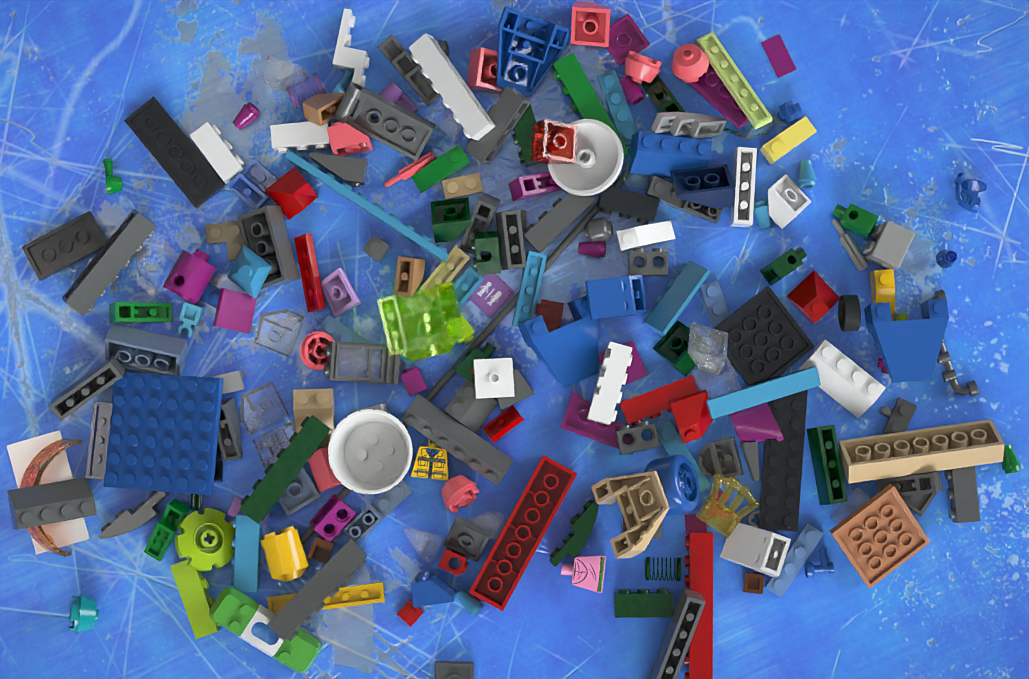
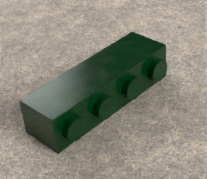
(827, 465)

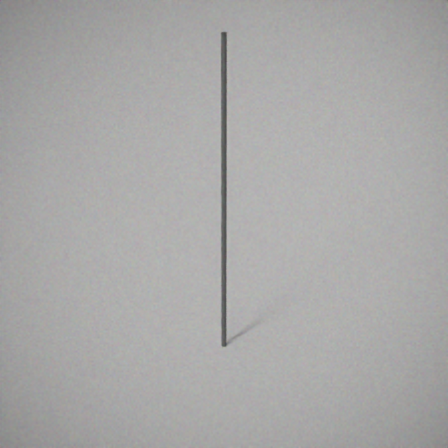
(493, 324)

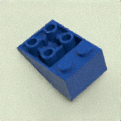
(616, 297)

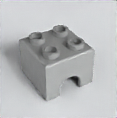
(888, 245)

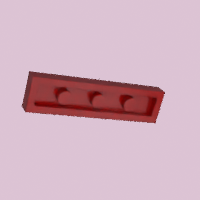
(309, 272)

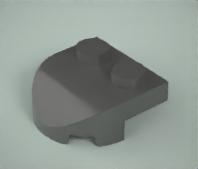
(721, 458)

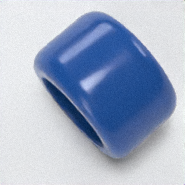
(678, 482)

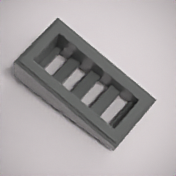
(750, 453)

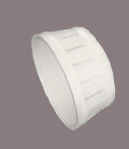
(370, 451)

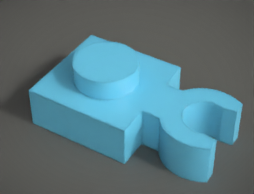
(191, 315)

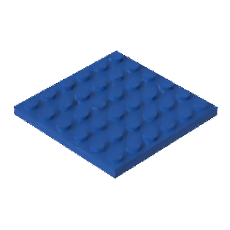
(164, 433)

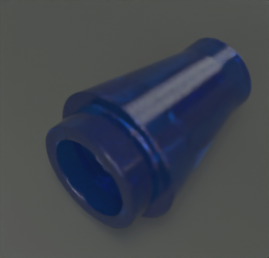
(942, 259)

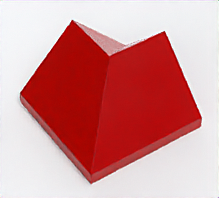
(291, 193)

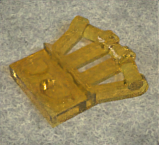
(717, 514)

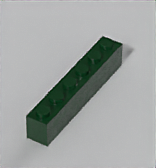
(285, 469)

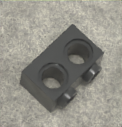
(648, 267)
(638, 443)

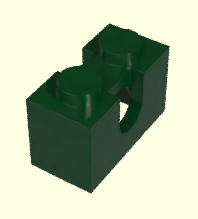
(486, 242)

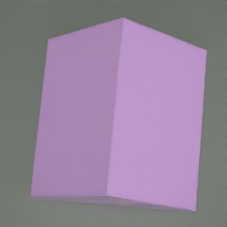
(339, 292)

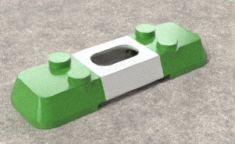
(240, 612)

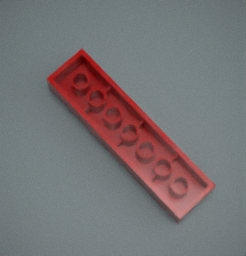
(522, 533)

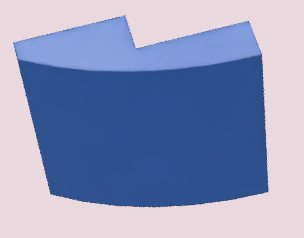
(251, 184)

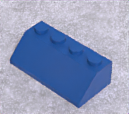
(660, 154)
(431, 590)

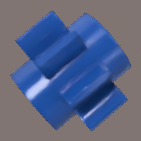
(789, 111)

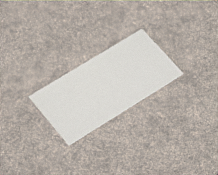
(21, 455)

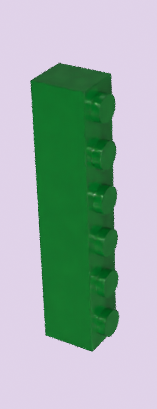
(580, 92)

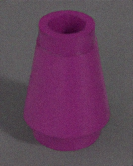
(631, 91)
(246, 115)
(592, 249)

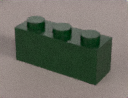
(523, 136)
(643, 603)

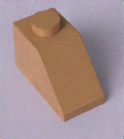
(322, 107)
(408, 275)

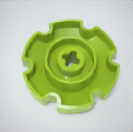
(191, 542)

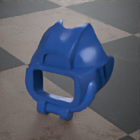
(967, 192)

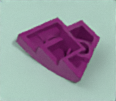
(755, 424)

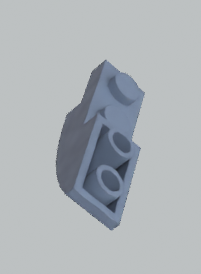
(377, 511)

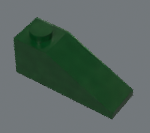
(661, 96)

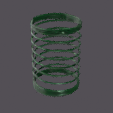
(678, 569)

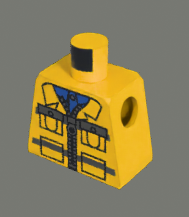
(431, 462)

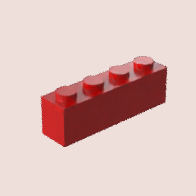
(656, 400)

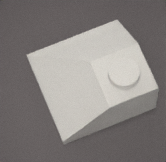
(786, 201)

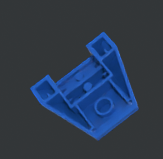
(527, 50)

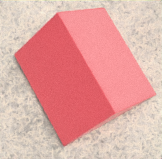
(322, 471)

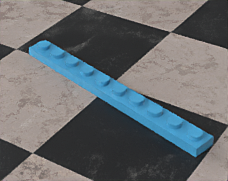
(361, 201)

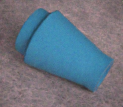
(806, 175)
(761, 212)
(470, 602)

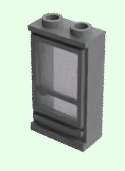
(361, 363)

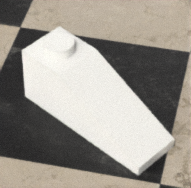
(644, 236)

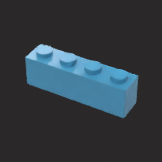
(247, 554)

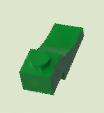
(166, 529)

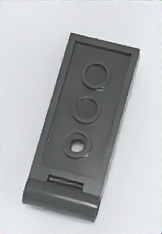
(393, 126)

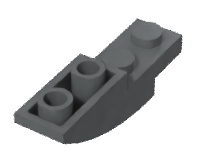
(666, 193)
(129, 520)

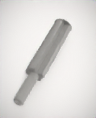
(850, 247)

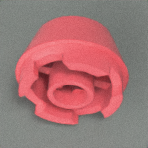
(689, 63)
(641, 67)
(313, 349)
(458, 492)

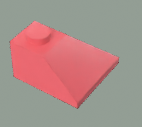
(590, 24)
(347, 140)

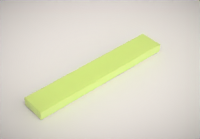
(734, 80)

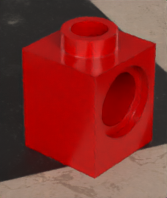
(444, 562)

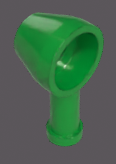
(113, 183)

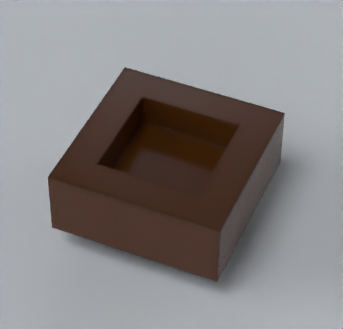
(753, 583)

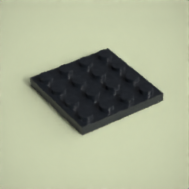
(763, 338)

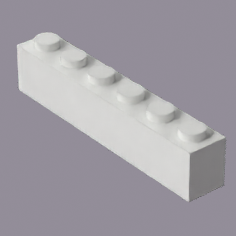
(451, 87)

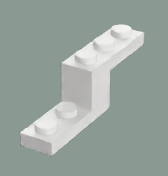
(350, 58)

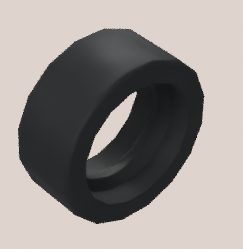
(849, 313)

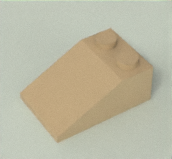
(317, 403)

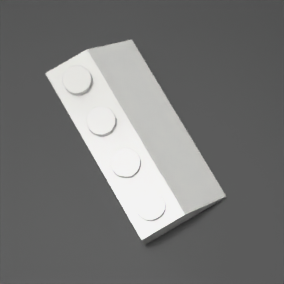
(843, 379)

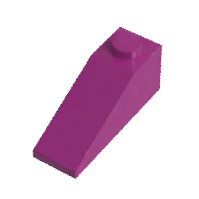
(532, 186)

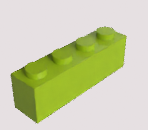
(195, 598)

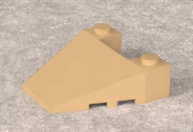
(641, 505)

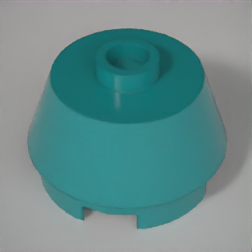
(83, 614)

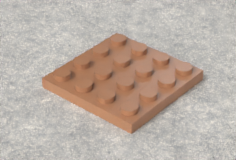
(879, 536)

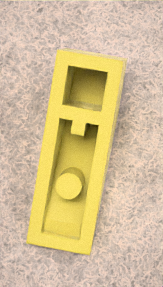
(787, 140)

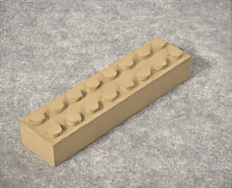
(921, 451)

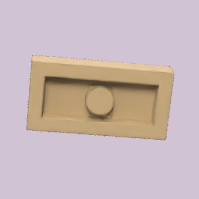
(462, 186)

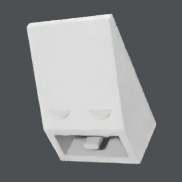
(756, 549)

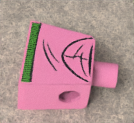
(586, 571)

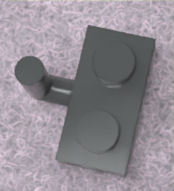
(899, 417)

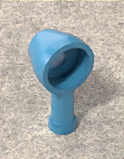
(343, 82)

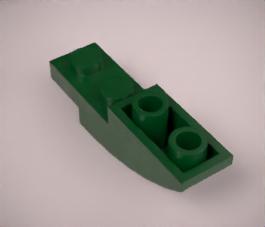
(582, 526)

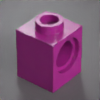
(413, 381)

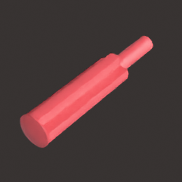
(412, 168)

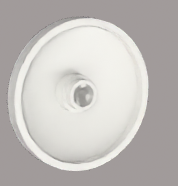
(597, 160)

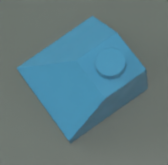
(249, 271)

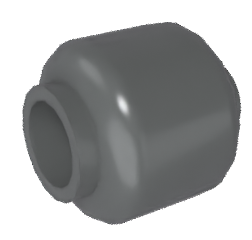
(599, 230)

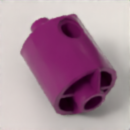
(190, 275)

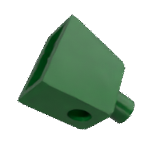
(862, 225)

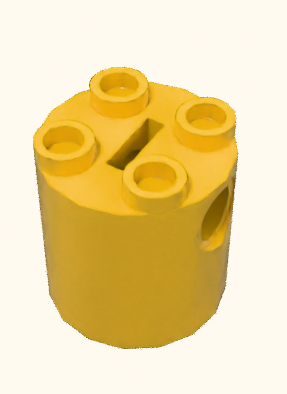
(284, 554)

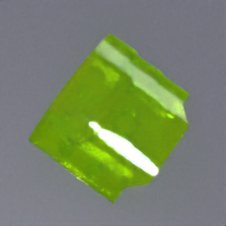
(422, 323)

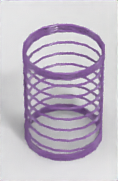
(294, 99)

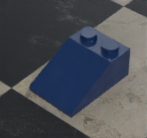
(705, 185)

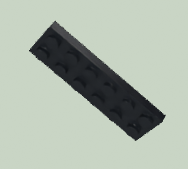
(175, 152)

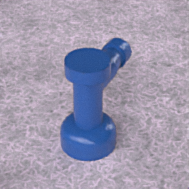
(825, 566)

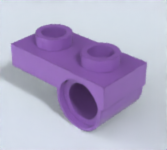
(396, 95)

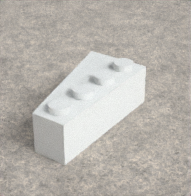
(609, 383)

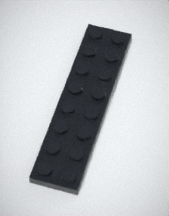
(783, 465)

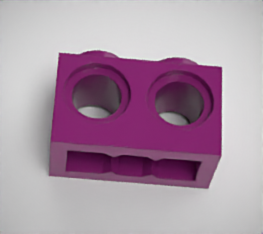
(329, 515)

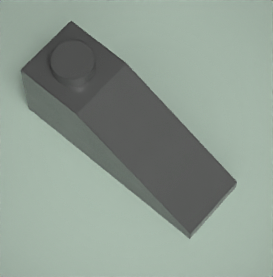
(346, 168)
(480, 220)
(229, 431)
(913, 484)

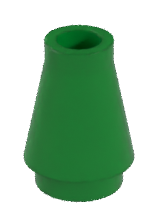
(1010, 461)

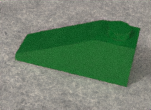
(441, 169)
(140, 312)

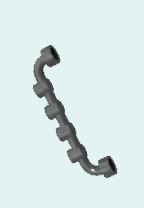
(949, 374)

